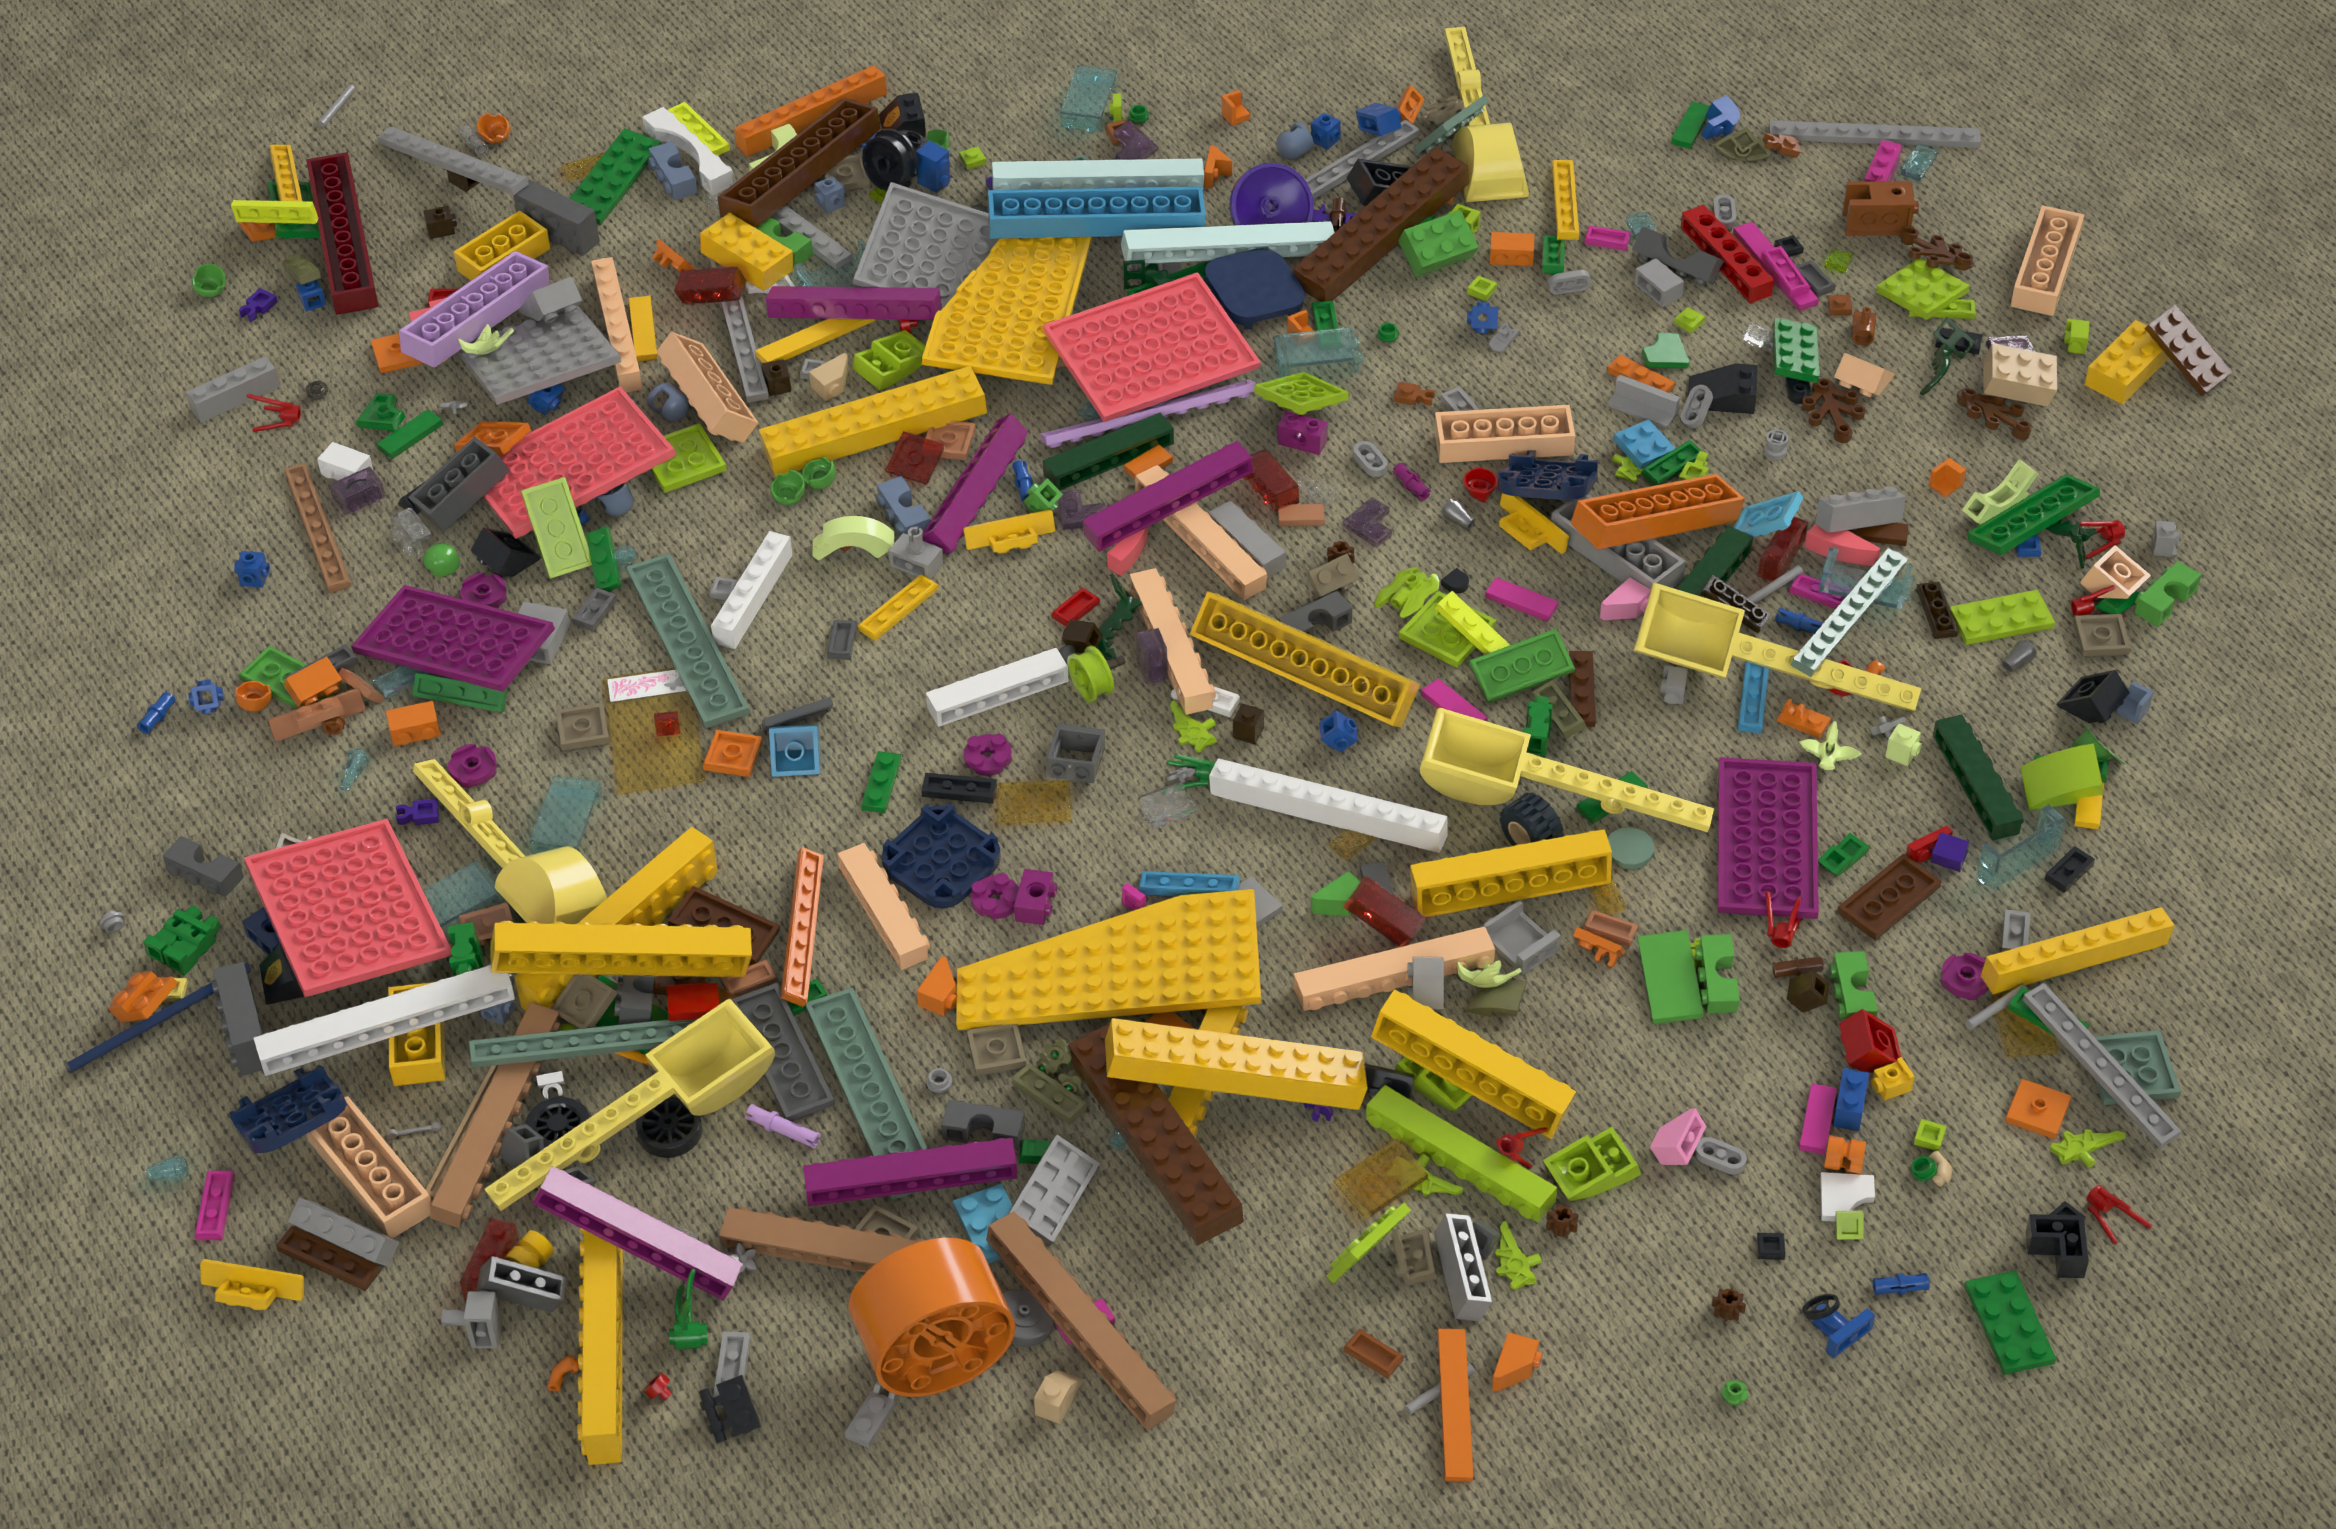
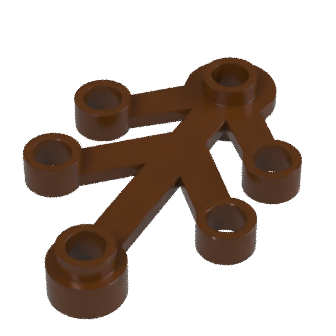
(1936, 250)
(1826, 389)
(1994, 413)

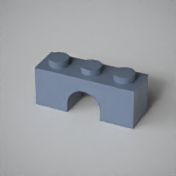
(676, 180)
(895, 499)

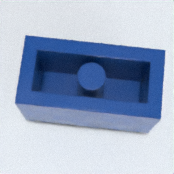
(1378, 119)
(933, 166)
(1851, 1099)

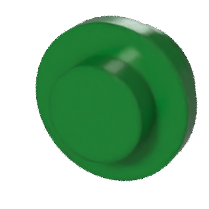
(1138, 114)
(1388, 332)
(1923, 1168)

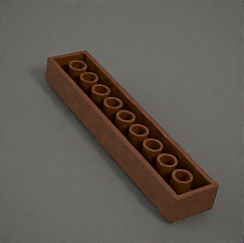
(800, 162)
(1380, 224)
(1160, 1143)

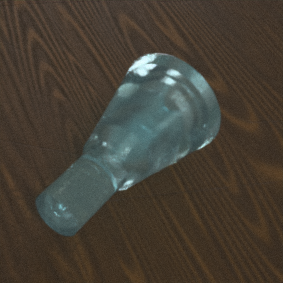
(625, 555)
(355, 764)

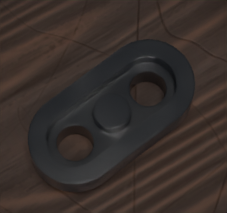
(1797, 389)

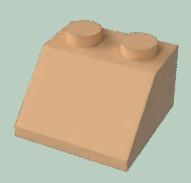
(1863, 375)
(2117, 570)

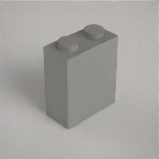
(561, 622)

